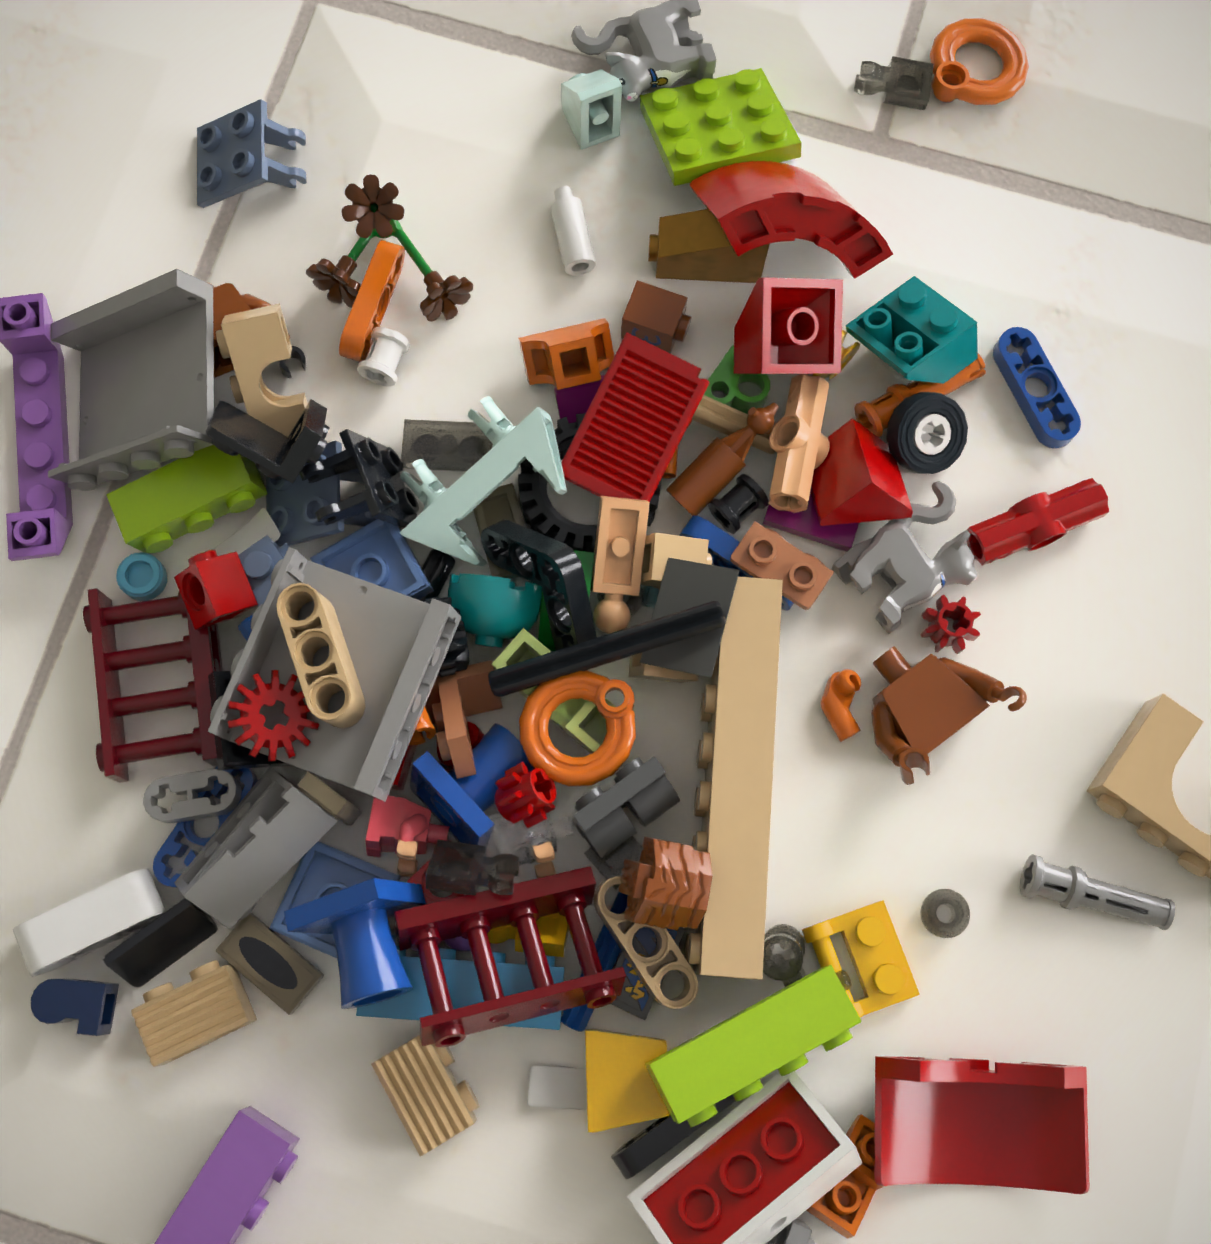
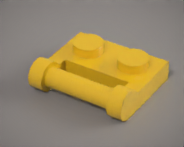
(874, 954)

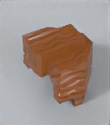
(667, 885)

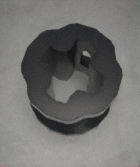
(738, 503)

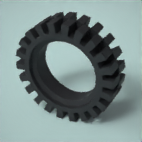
(539, 509)

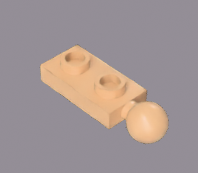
(618, 559)

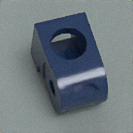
(76, 999)

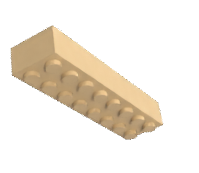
(738, 784)

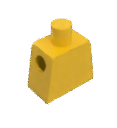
(618, 1080)

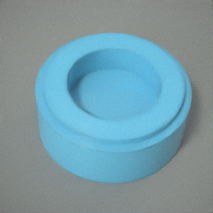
(141, 576)

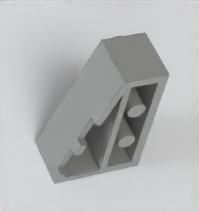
(253, 849)

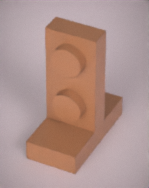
(449, 705)

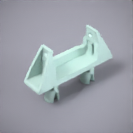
(529, 440)

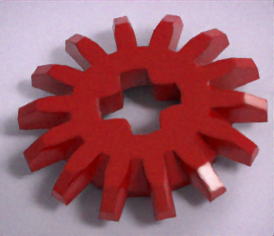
(253, 721)

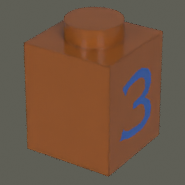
(656, 316)

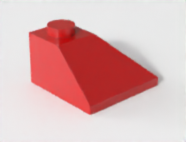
(790, 327)

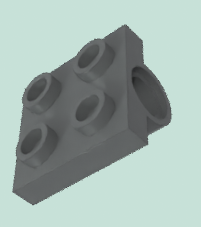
(638, 787)

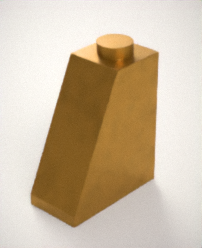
(696, 249)

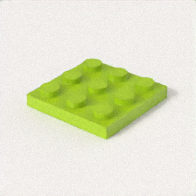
(719, 124)

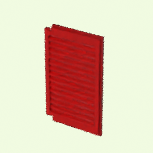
(634, 422)

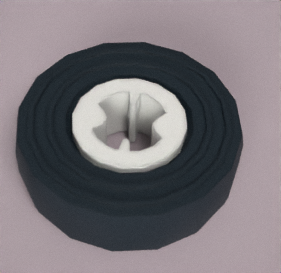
(947, 438)

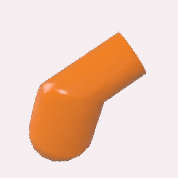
(837, 701)

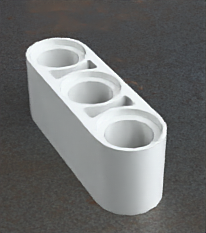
(88, 922)

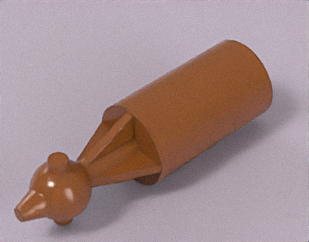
(720, 462)

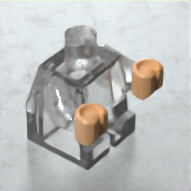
(531, 844)

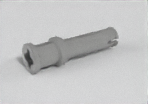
(1074, 889)

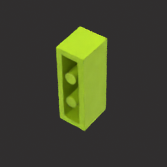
(184, 498)

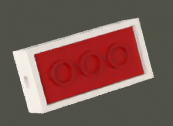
(749, 1170)

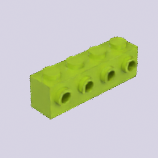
(753, 1044)

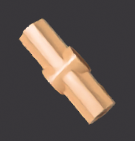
(799, 443)

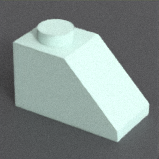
(592, 107)

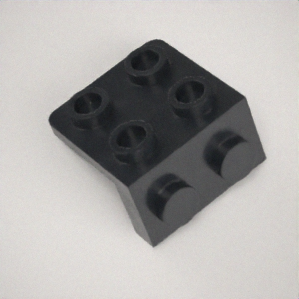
(272, 451)

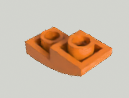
(848, 1201)

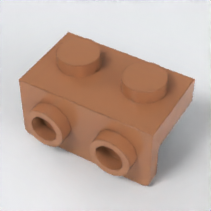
(769, 556)

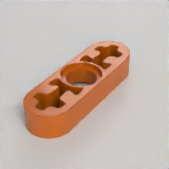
(372, 300)

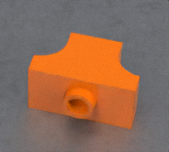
(568, 354)

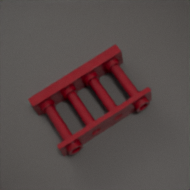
(198, 647)
(473, 918)

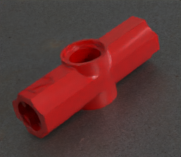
(1037, 521)

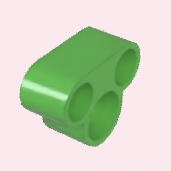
(726, 381)

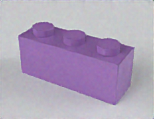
(233, 1182)

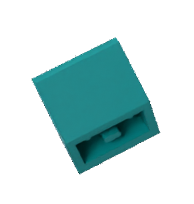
(918, 333)

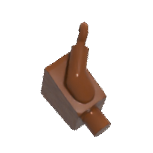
(929, 706)

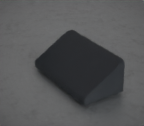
(161, 943)

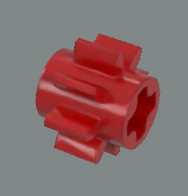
(962, 624)
(525, 795)

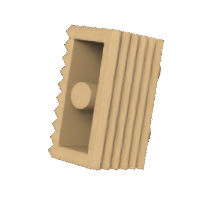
(192, 1014)
(426, 1093)

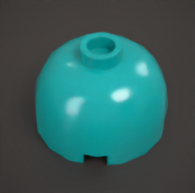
(494, 606)

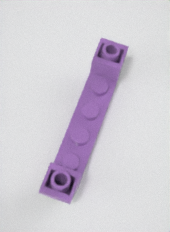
(40, 429)

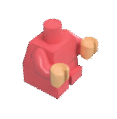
(402, 829)

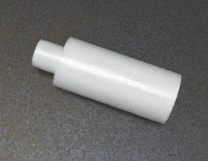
(572, 232)

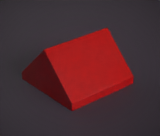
(858, 480)

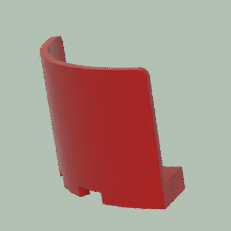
(781, 202)
(980, 1124)

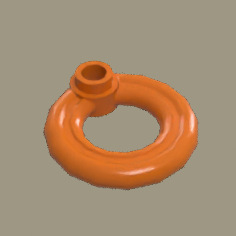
(952, 78)
(619, 726)

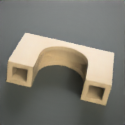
(1139, 782)

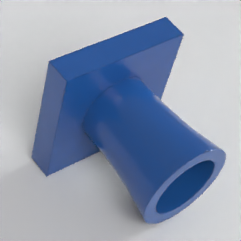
(464, 800)
(362, 936)

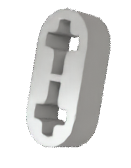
(194, 807)

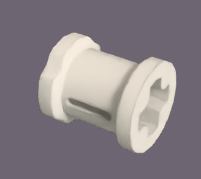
(383, 356)

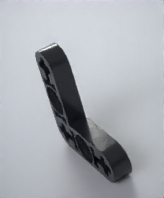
(554, 569)

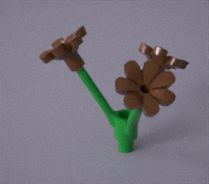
(379, 217)

